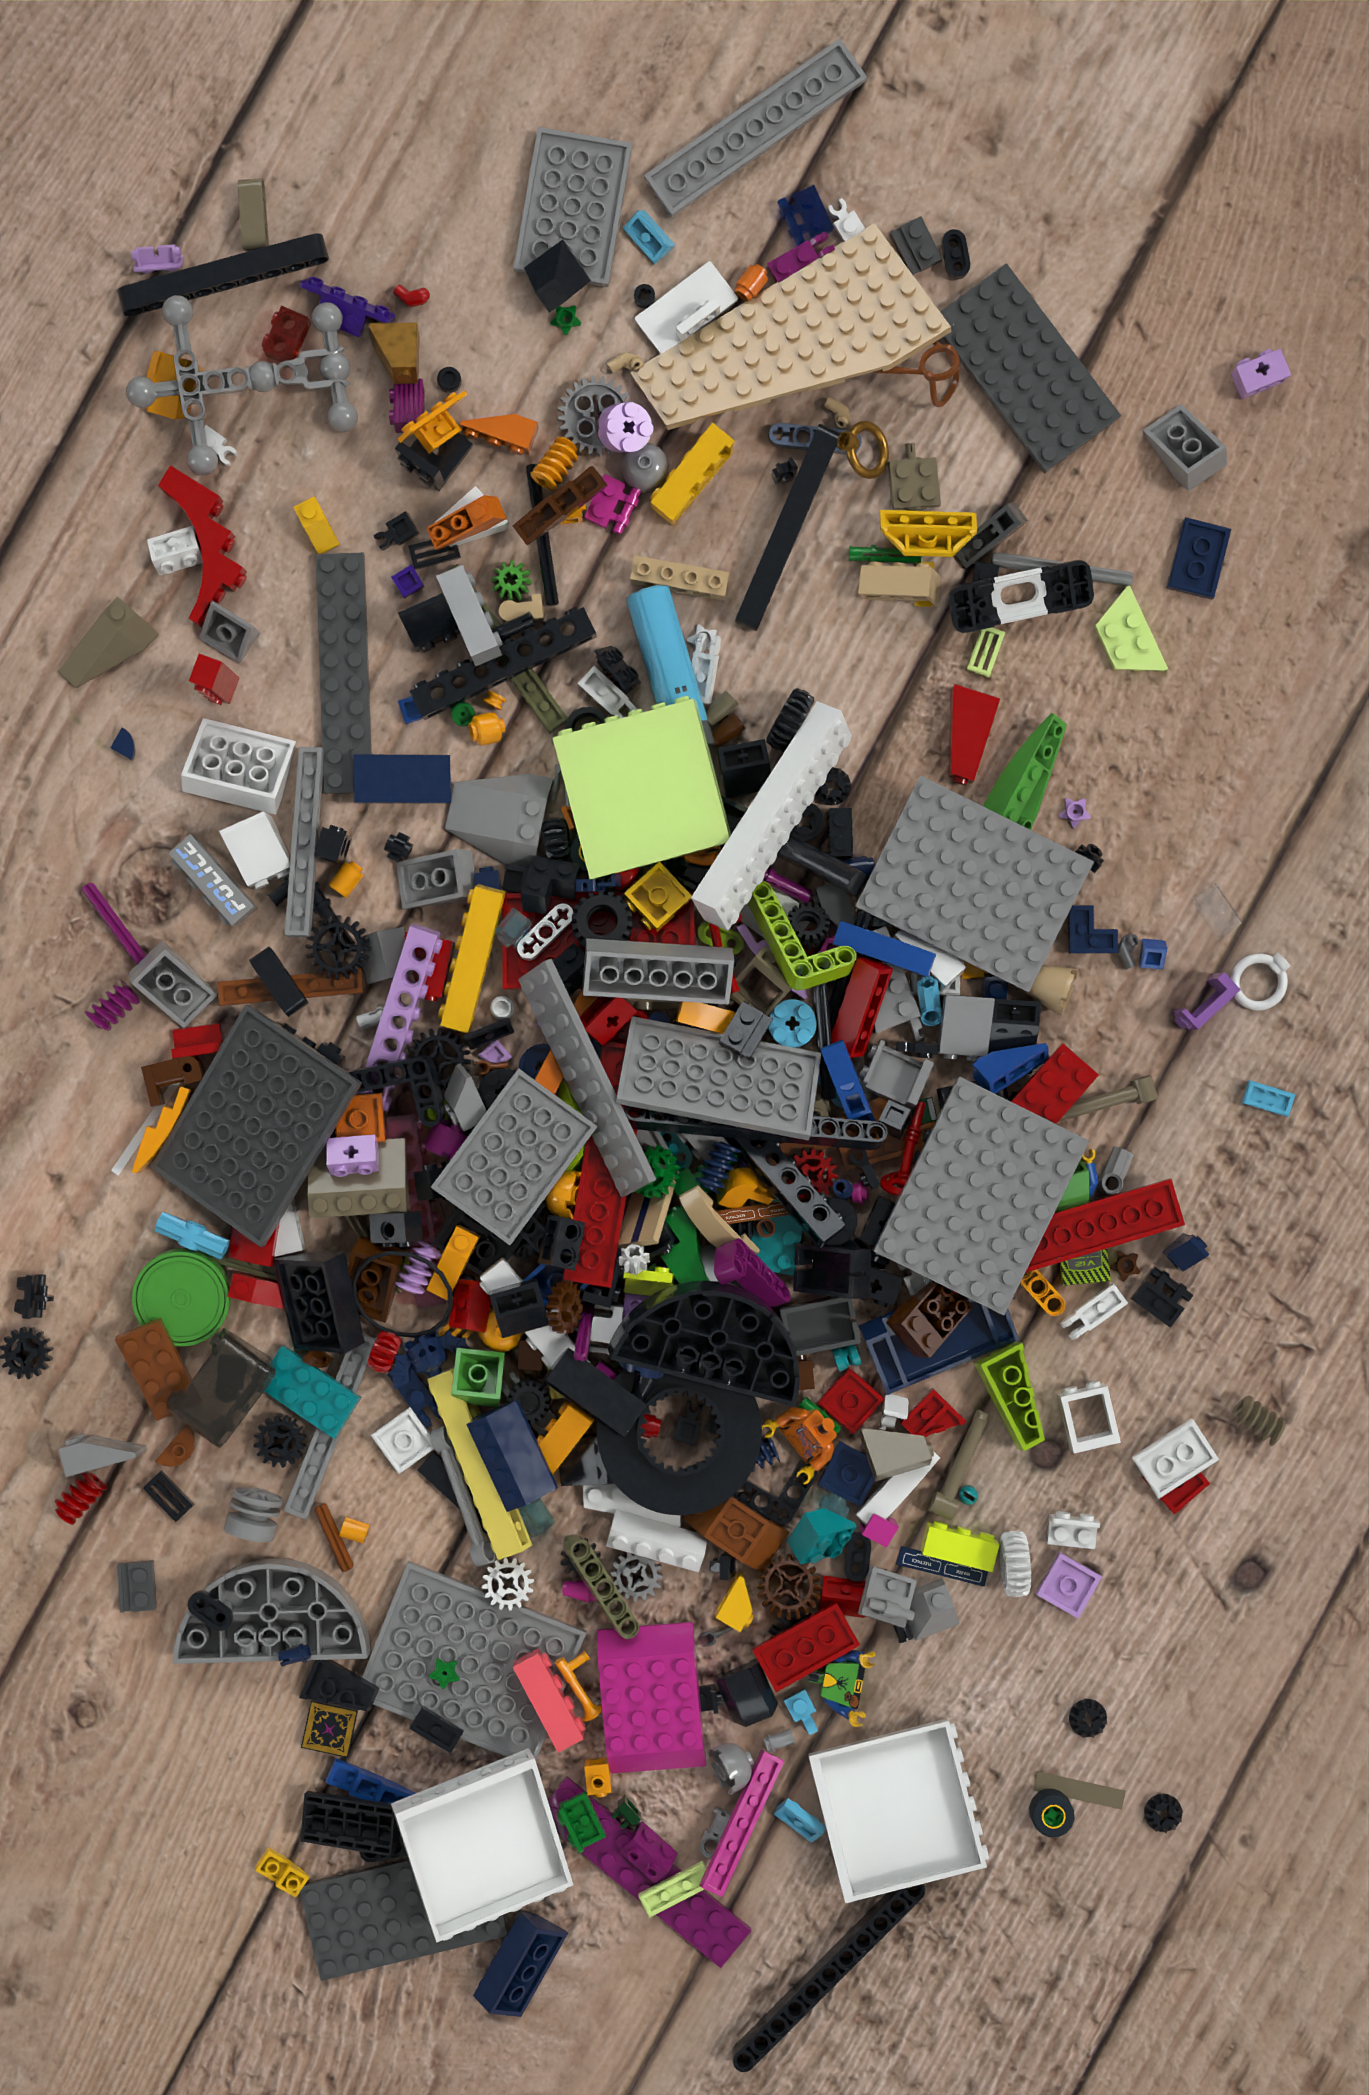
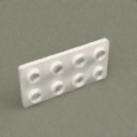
(686, 308)

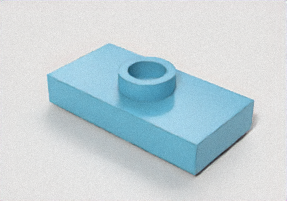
(1268, 1098)

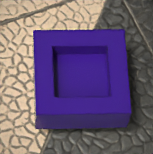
(407, 581)

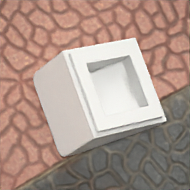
(895, 1406)

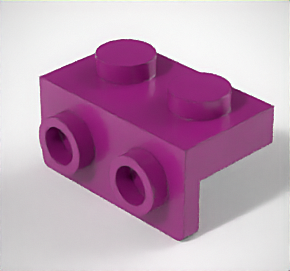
(649, 1853)

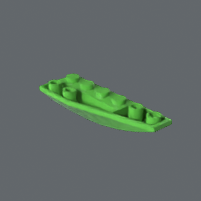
(1025, 778)

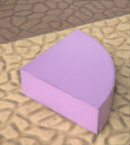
(495, 1053)

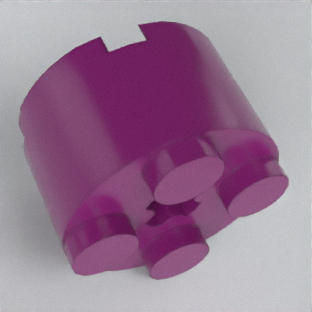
(446, 1138)

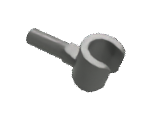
(712, 1636)

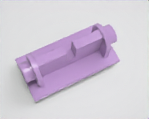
(168, 258)

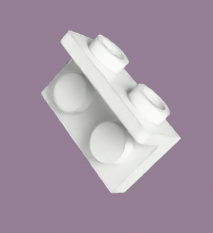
(175, 550)
(1071, 1530)

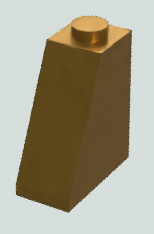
(398, 349)

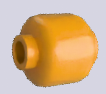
(486, 728)

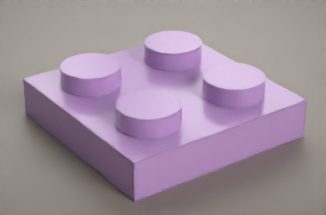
(1068, 1585)

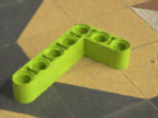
(789, 944)

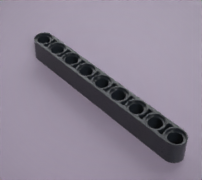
(224, 274)
(787, 527)

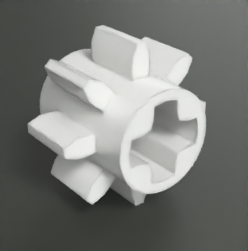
(634, 1259)

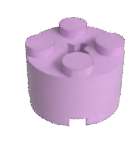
(612, 424)

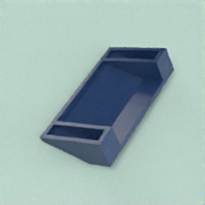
(975, 1335)

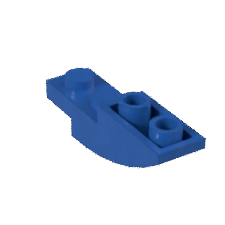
(847, 1082)

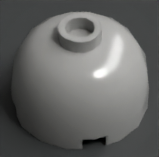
(645, 468)
(731, 1766)

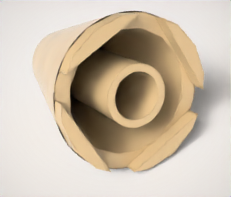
(1053, 987)

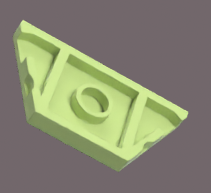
(1128, 636)

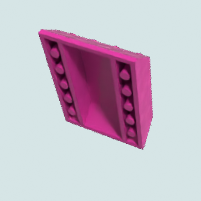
(651, 1698)

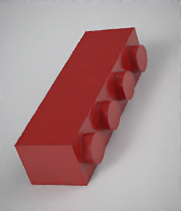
(213, 679)
(861, 1004)

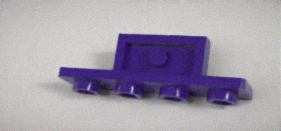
(353, 309)

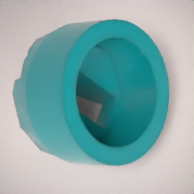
(971, 1491)

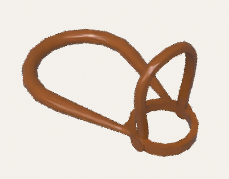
(929, 376)

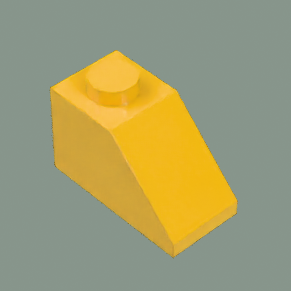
(316, 525)
(736, 1605)

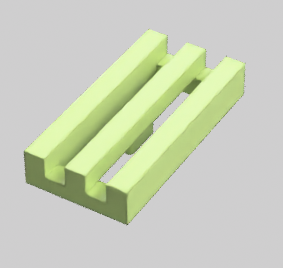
(978, 670)

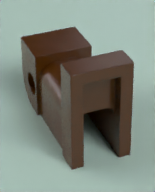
(170, 1073)

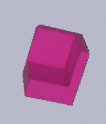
(879, 1529)

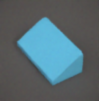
(648, 236)

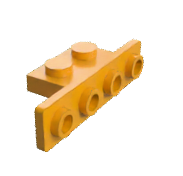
(437, 427)

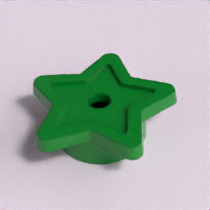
(561, 313)
(442, 1666)

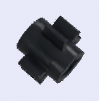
(398, 847)
(1093, 853)

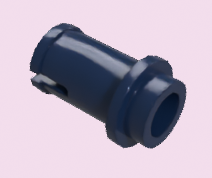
(295, 1655)

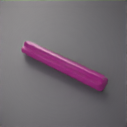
(113, 922)
(584, 1331)

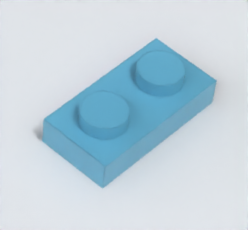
(800, 1820)

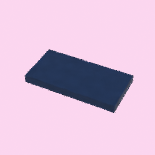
(402, 779)

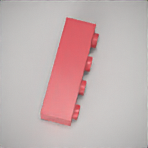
(549, 1700)

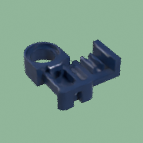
(594, 885)

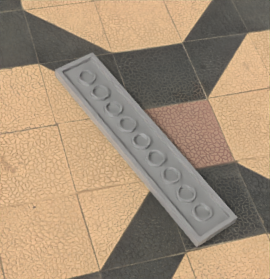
(755, 128)
(586, 1078)

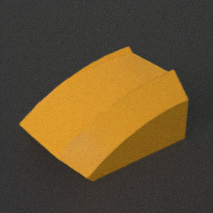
(161, 370)

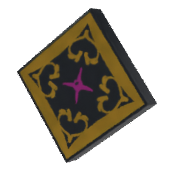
(329, 1728)

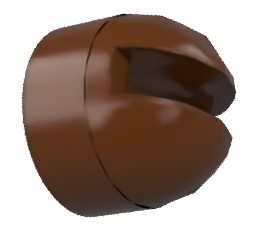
(769, 1226)

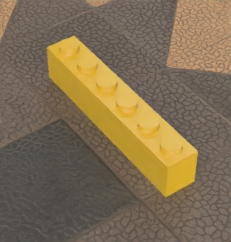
(472, 958)

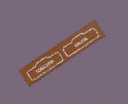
(752, 1213)

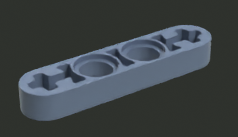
(784, 443)

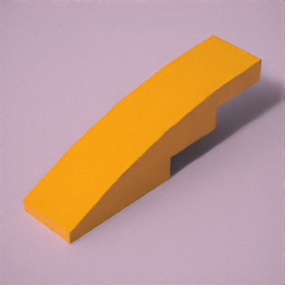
(705, 1016)
(156, 1136)

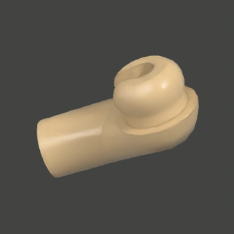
(625, 360)
(840, 411)

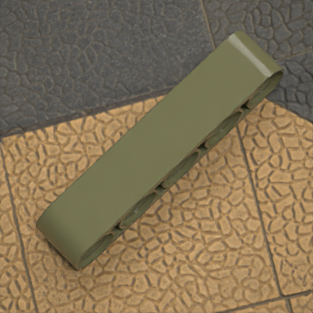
(608, 1594)

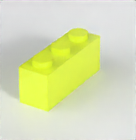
(960, 1546)

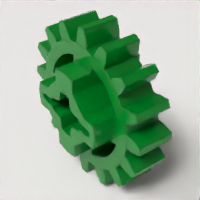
(663, 1164)

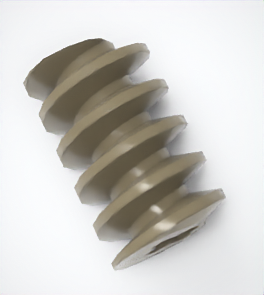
(1260, 1418)

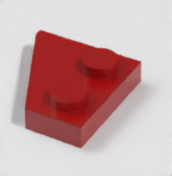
(931, 1416)

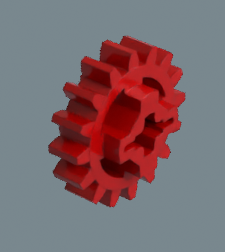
(817, 1167)

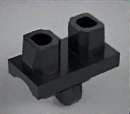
(34, 1296)

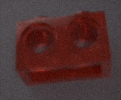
(291, 337)

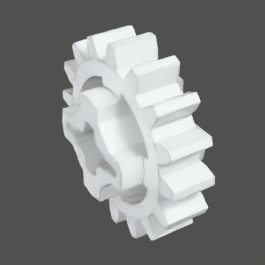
(514, 1575)

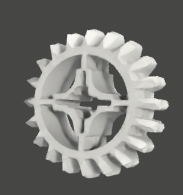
(1015, 1564)

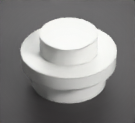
(502, 1007)

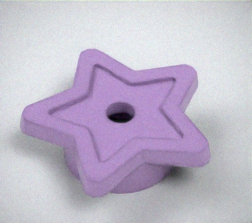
(1081, 811)

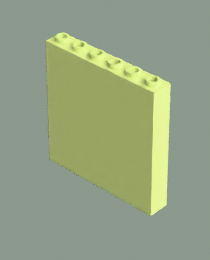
(642, 788)

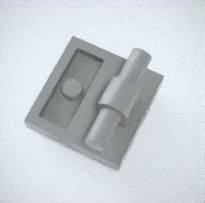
(887, 1597)

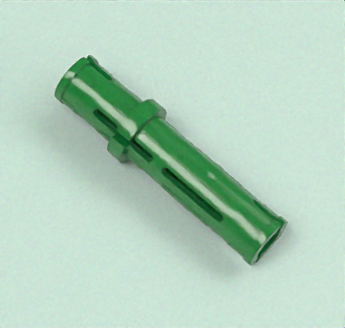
(855, 554)

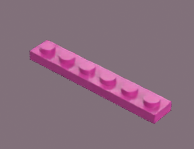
(741, 1823)

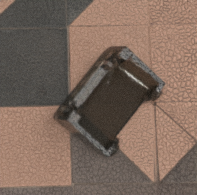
(223, 1388)

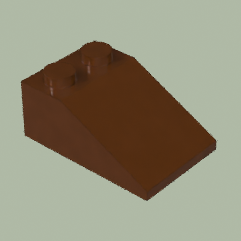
(376, 1280)

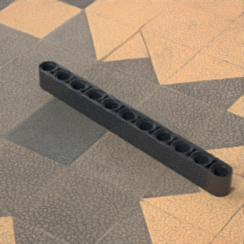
(836, 1125)
(824, 1982)

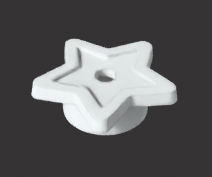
(710, 633)

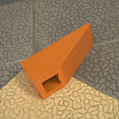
(506, 430)
(467, 521)

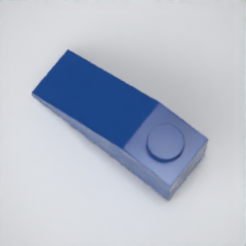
(1007, 1066)

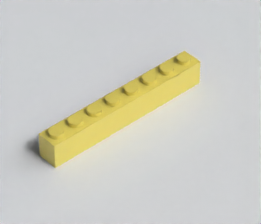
(504, 1528)

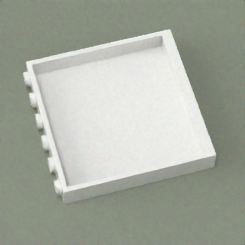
(898, 1810)
(482, 1844)

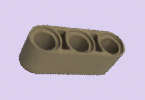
(253, 213)

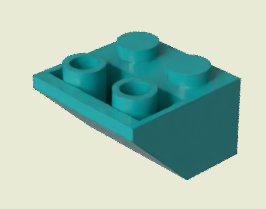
(820, 1536)

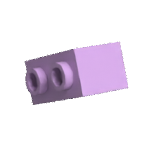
(1250, 382)
(363, 1148)

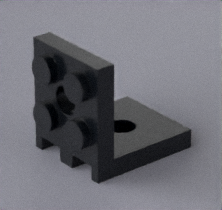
(430, 467)

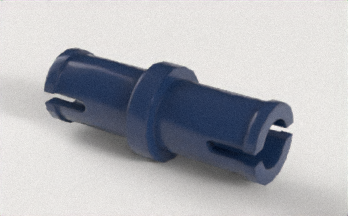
(839, 1185)

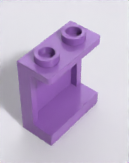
(1225, 990)

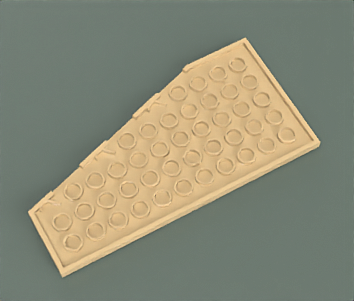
(809, 332)

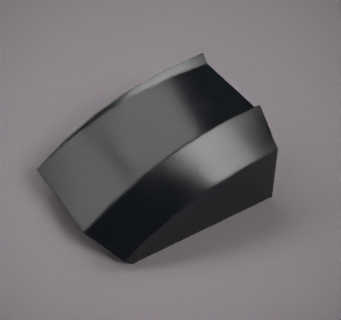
(747, 1693)

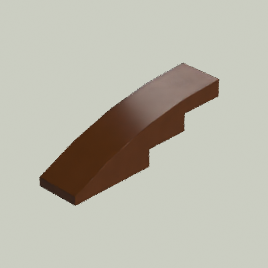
(560, 505)

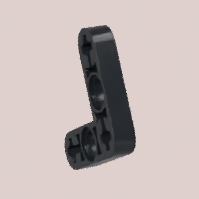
(782, 1500)

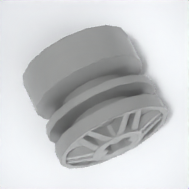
(252, 1519)

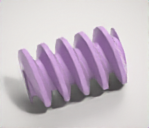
(418, 1270)

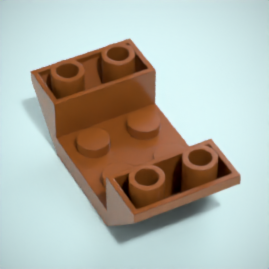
(740, 1532)

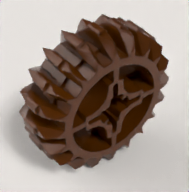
(780, 1593)

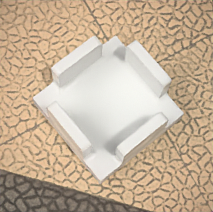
(604, 1326)

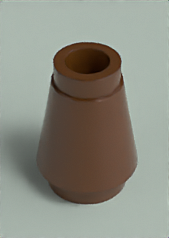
(728, 729)

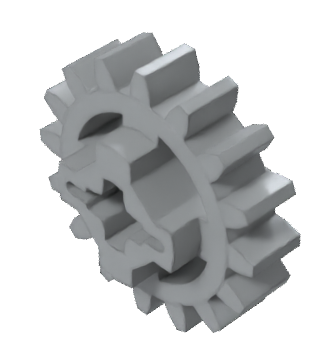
(646, 1579)

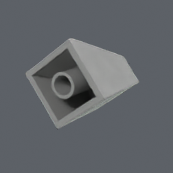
(965, 1026)

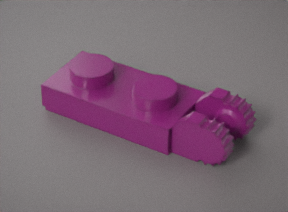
(798, 258)

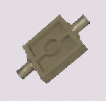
(914, 482)

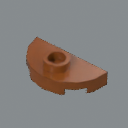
(179, 1449)

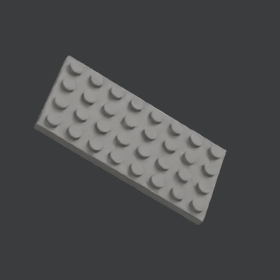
(696, 1077)

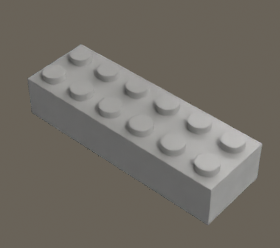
(657, 971)

